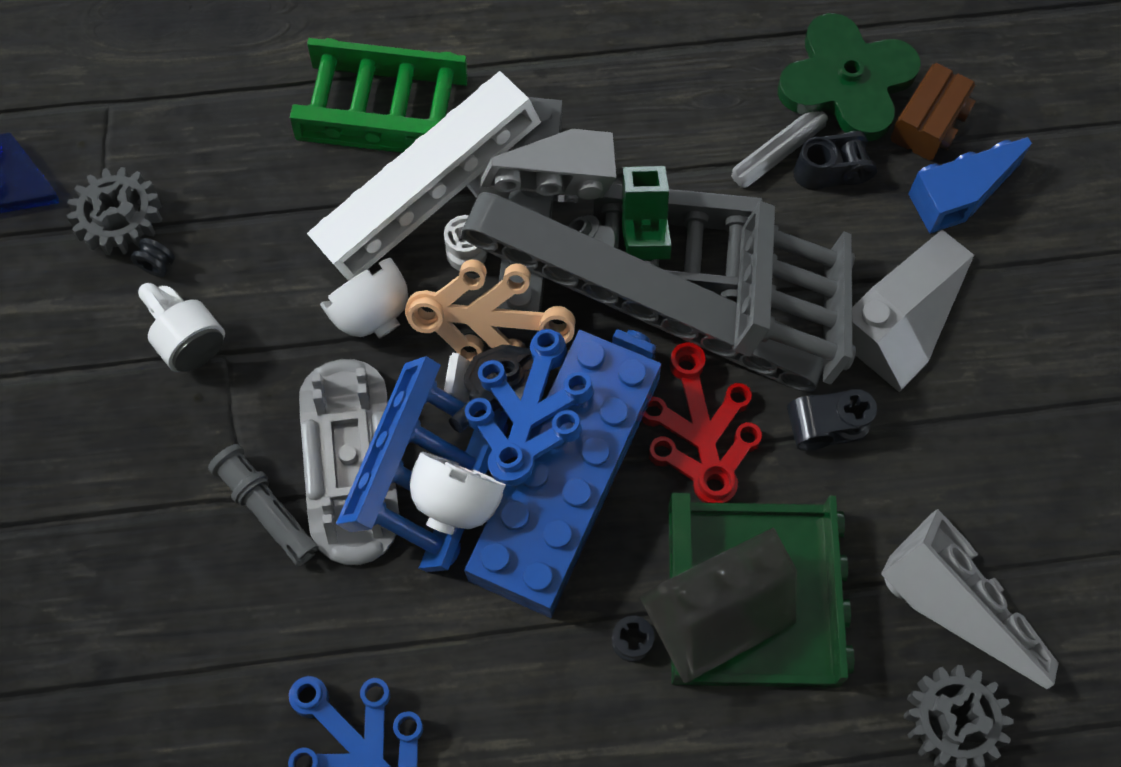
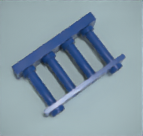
(384, 465)

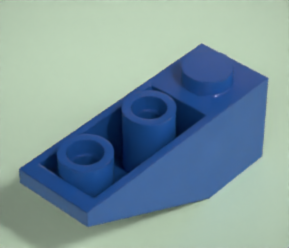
(957, 189)

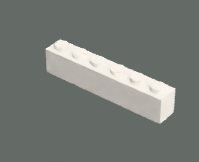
(425, 176)

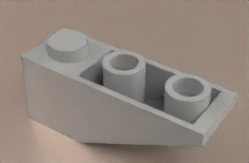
(564, 163)

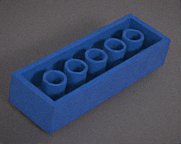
(547, 519)

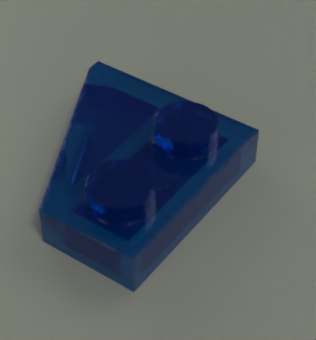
(20, 180)

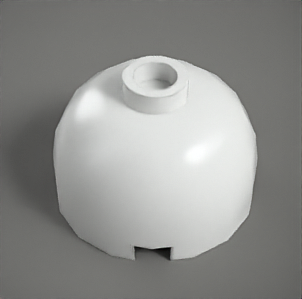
(369, 302)
(453, 494)

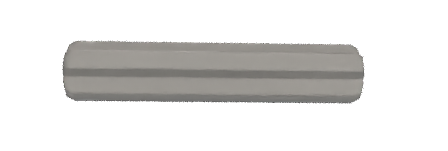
(778, 148)

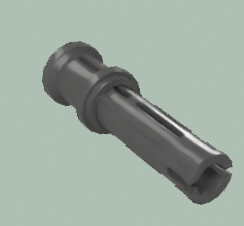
(252, 490)

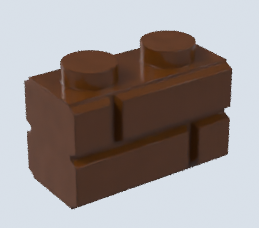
(933, 111)

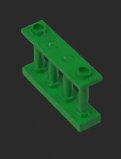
(371, 130)

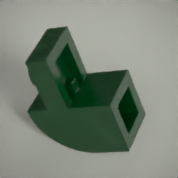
(646, 212)

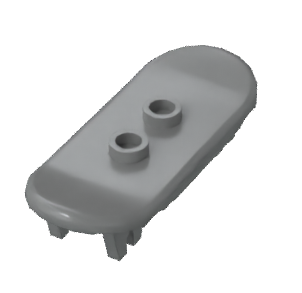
(337, 421)

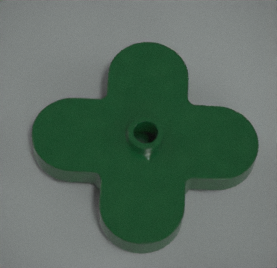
(848, 76)

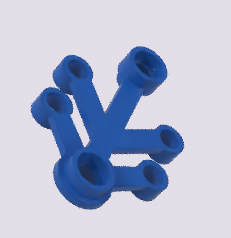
(529, 411)
(363, 752)

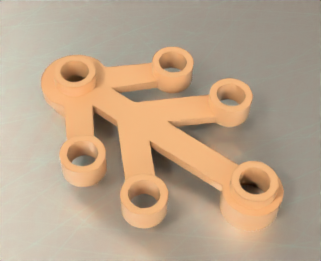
(482, 313)

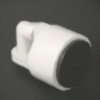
(183, 330)

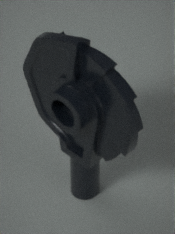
(517, 365)

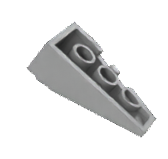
(906, 310)
(943, 583)

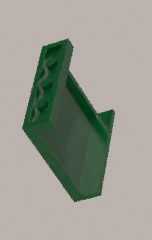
(814, 647)

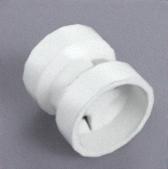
(460, 250)

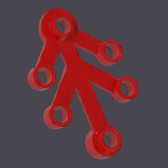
(702, 431)

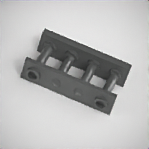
(696, 213)
(758, 294)

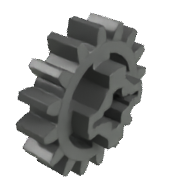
(114, 211)
(977, 725)

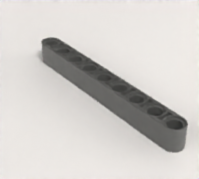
(629, 286)

